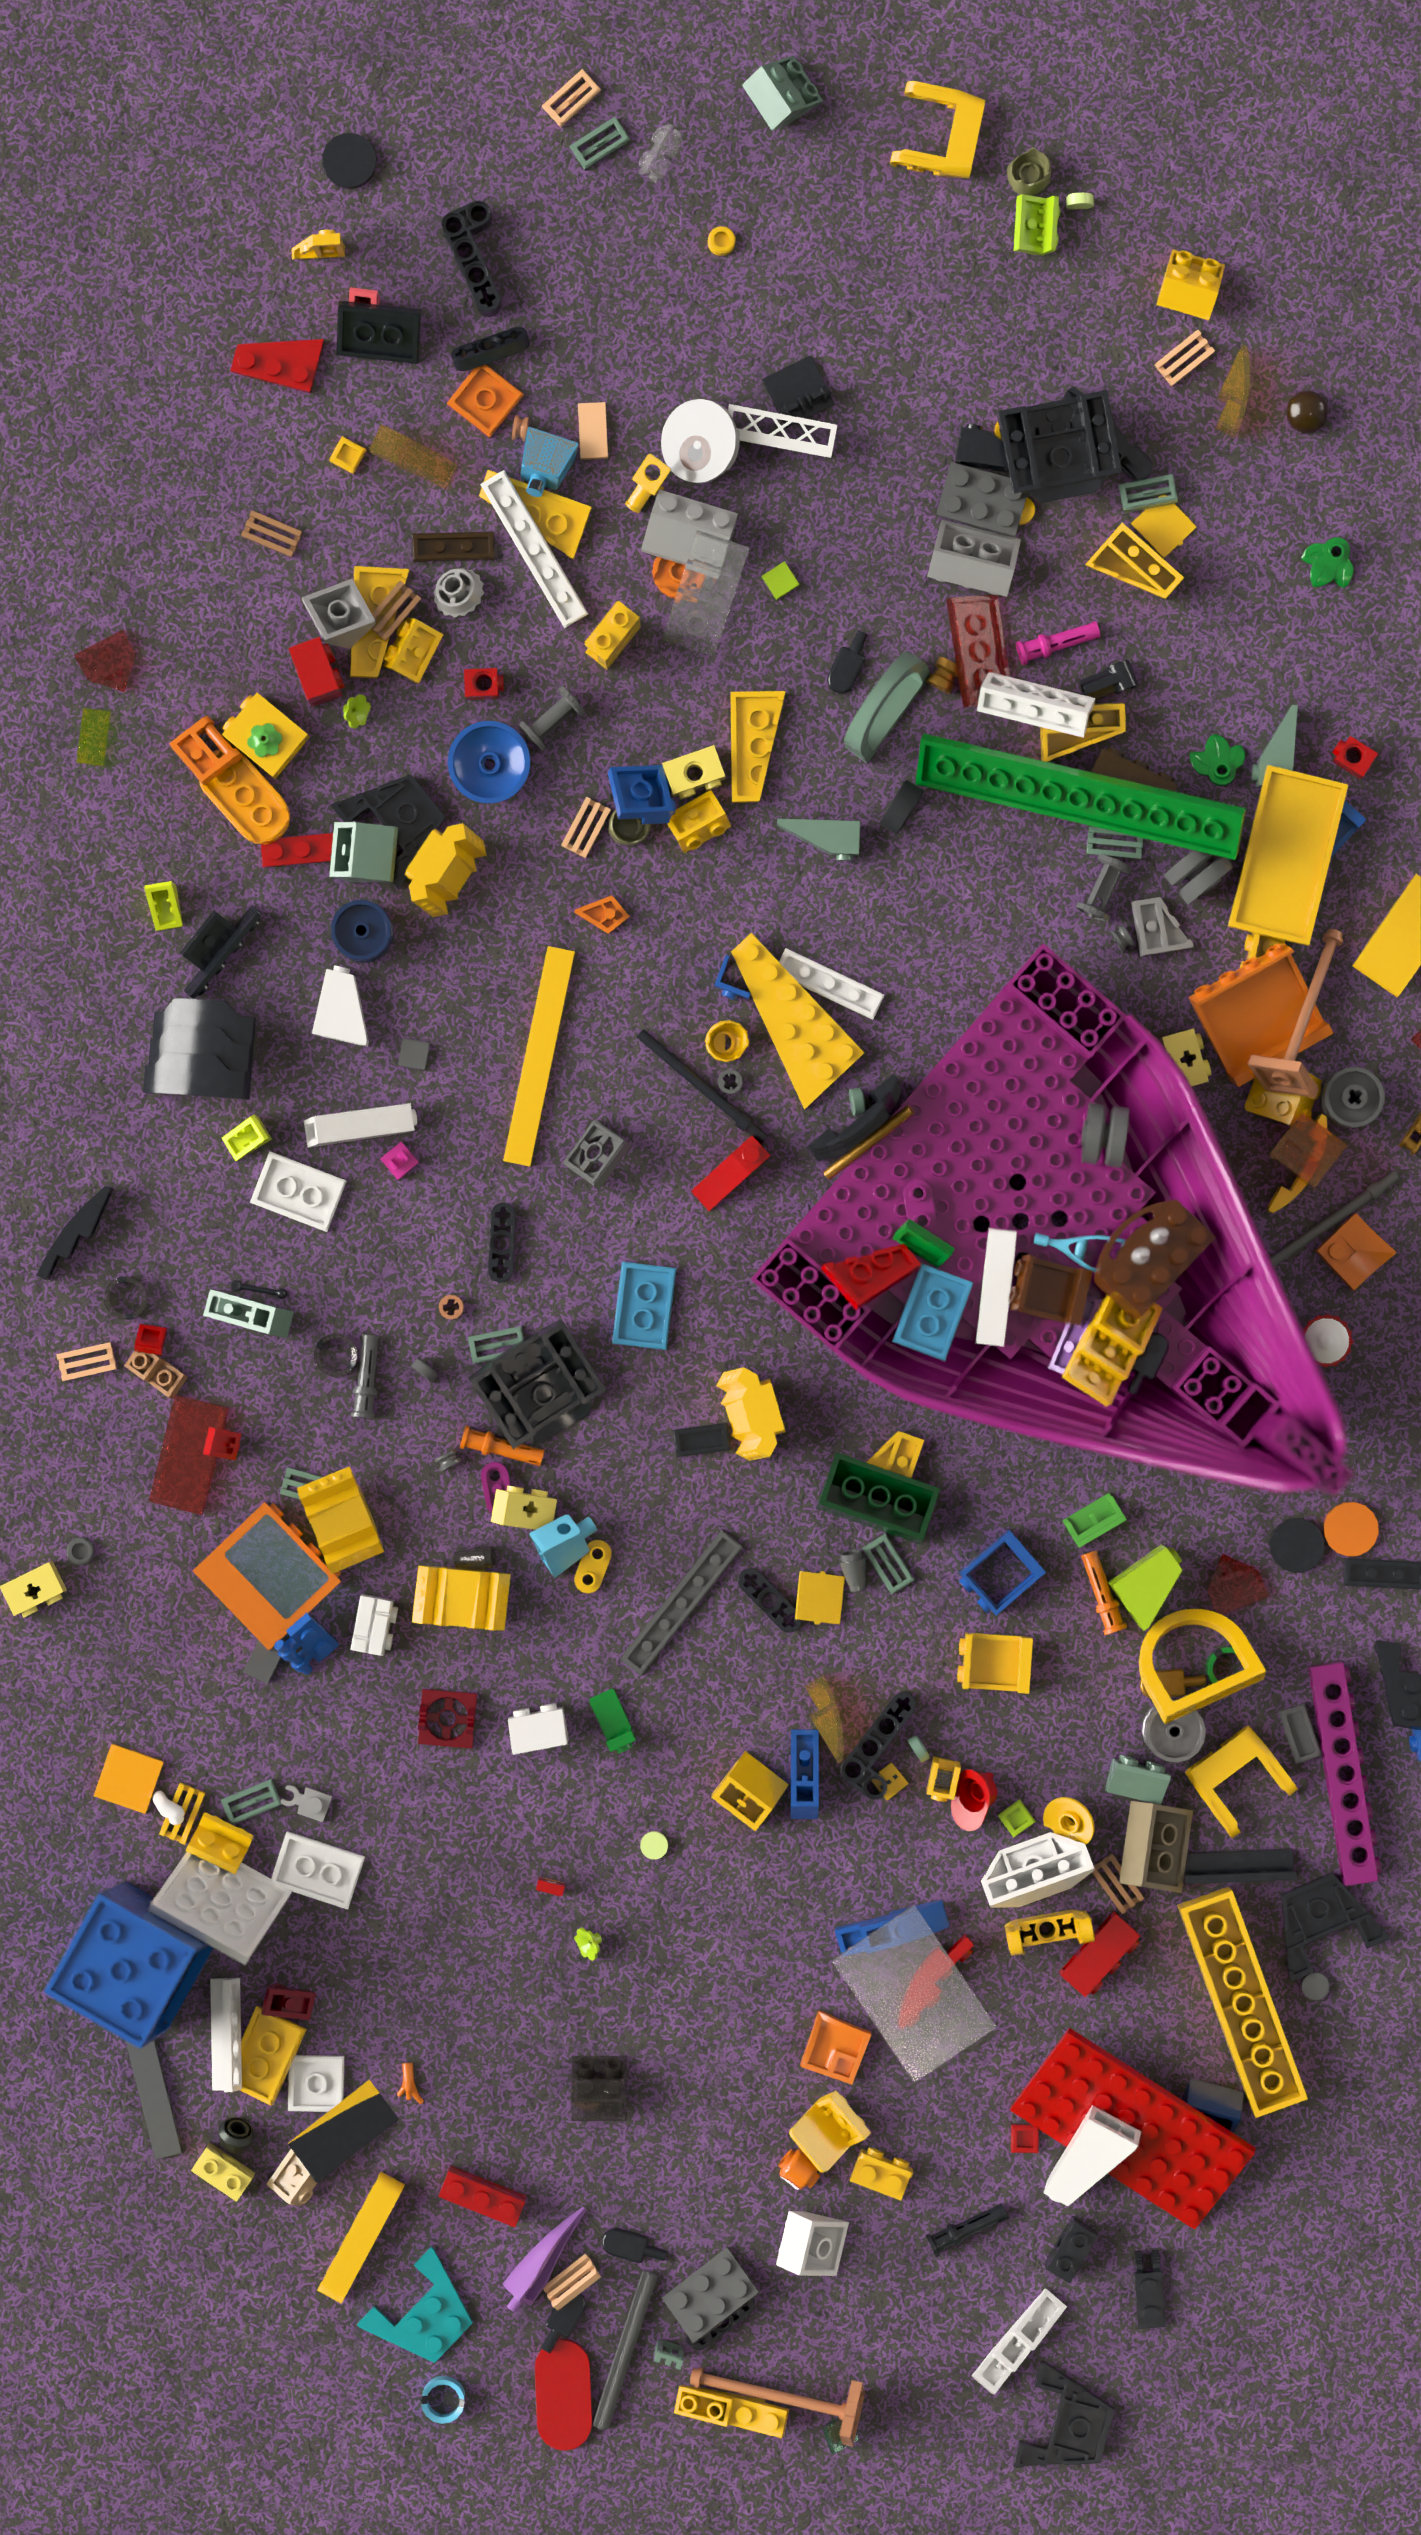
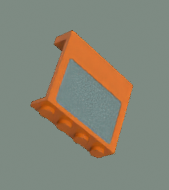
(267, 1574)

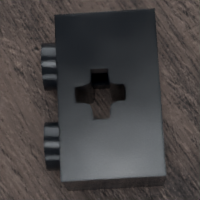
(1071, 2249)

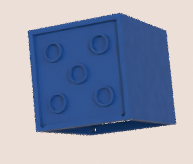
(127, 1966)

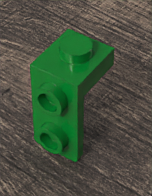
(613, 1721)

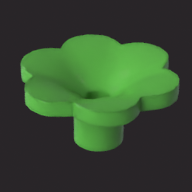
(270, 745)

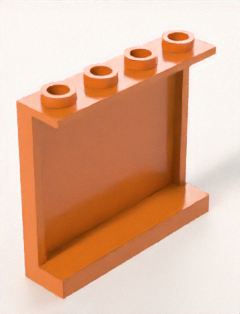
(1256, 1012)

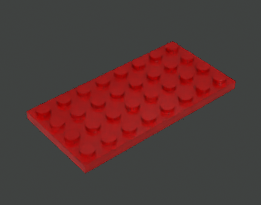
(1181, 2154)

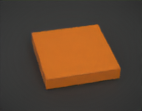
(485, 399)

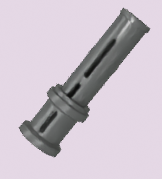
(365, 1389)

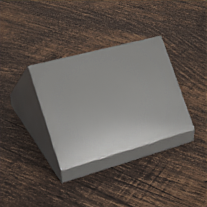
(340, 614)

